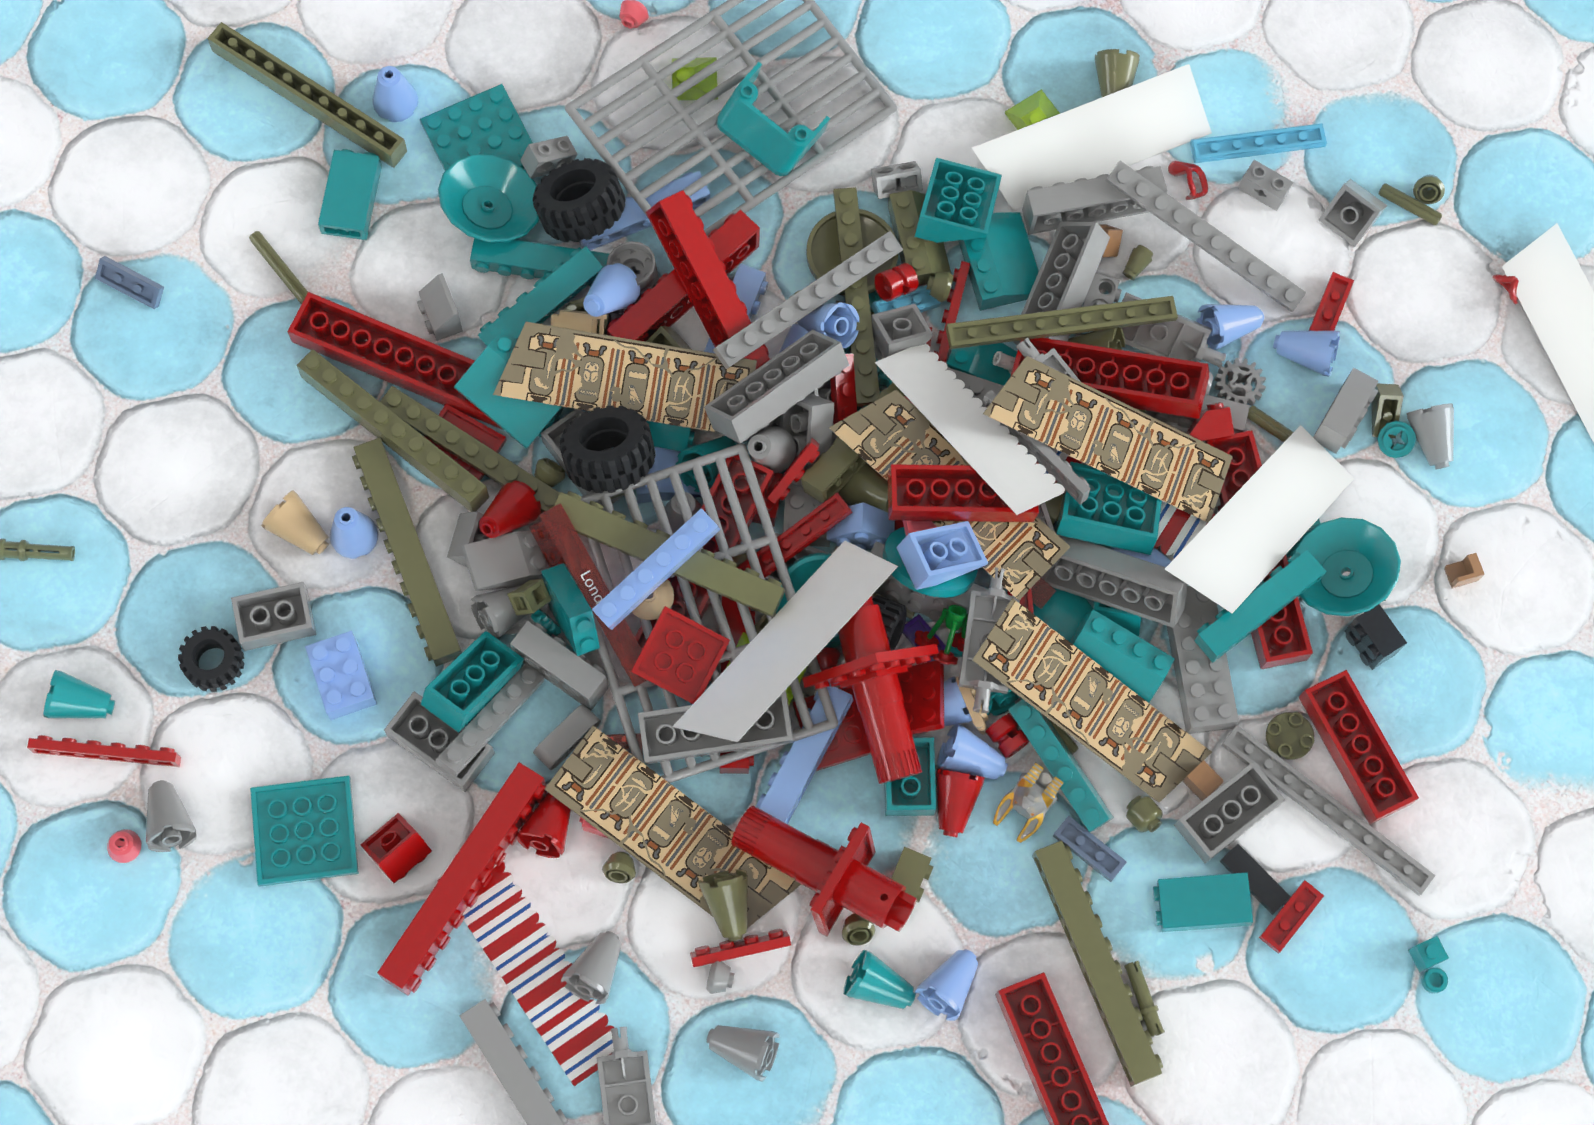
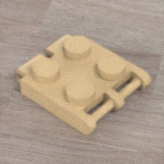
(578, 321)
(979, 719)

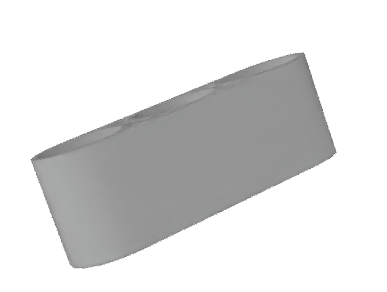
(566, 736)

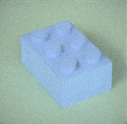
(341, 675)

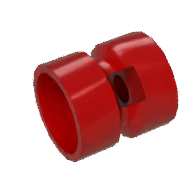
(896, 282)
(1007, 735)

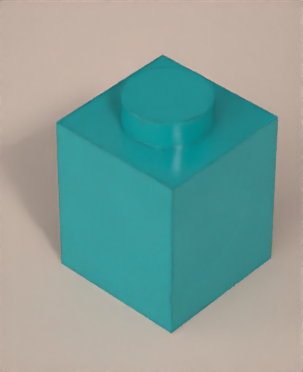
(1428, 954)

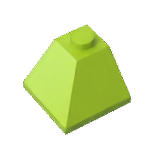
(688, 71)
(1031, 110)

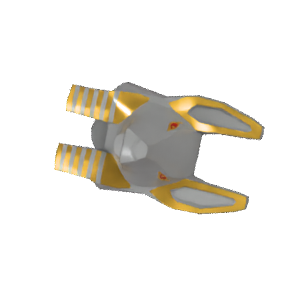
(1031, 798)

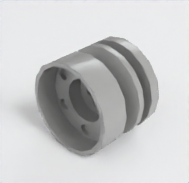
(639, 260)

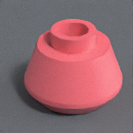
(633, 13)
(128, 849)

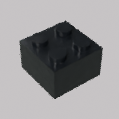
(1375, 637)

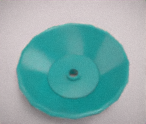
(492, 183)
(1355, 548)

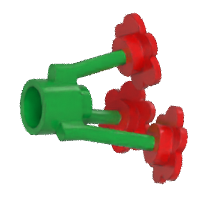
(954, 618)

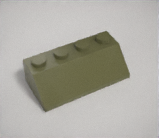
(923, 255)

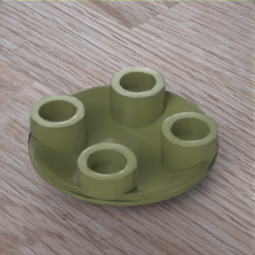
(1290, 735)

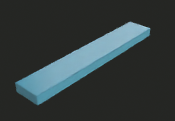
(1258, 143)

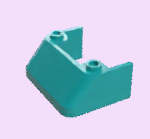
(759, 134)

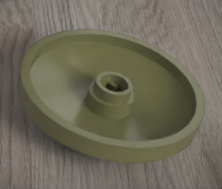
(824, 251)

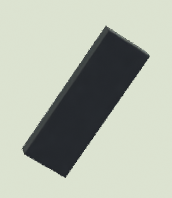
(1261, 884)

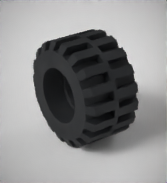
(893, 617)
(200, 643)

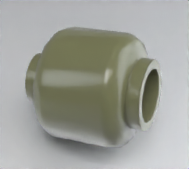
(1144, 814)

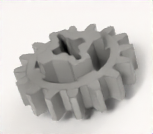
(1240, 373)

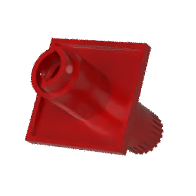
(873, 675)
(836, 876)

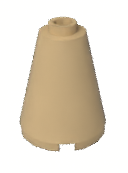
(296, 525)

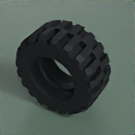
(579, 200)
(612, 468)

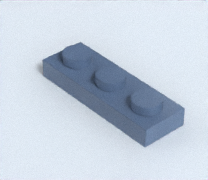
(129, 282)
(1090, 848)

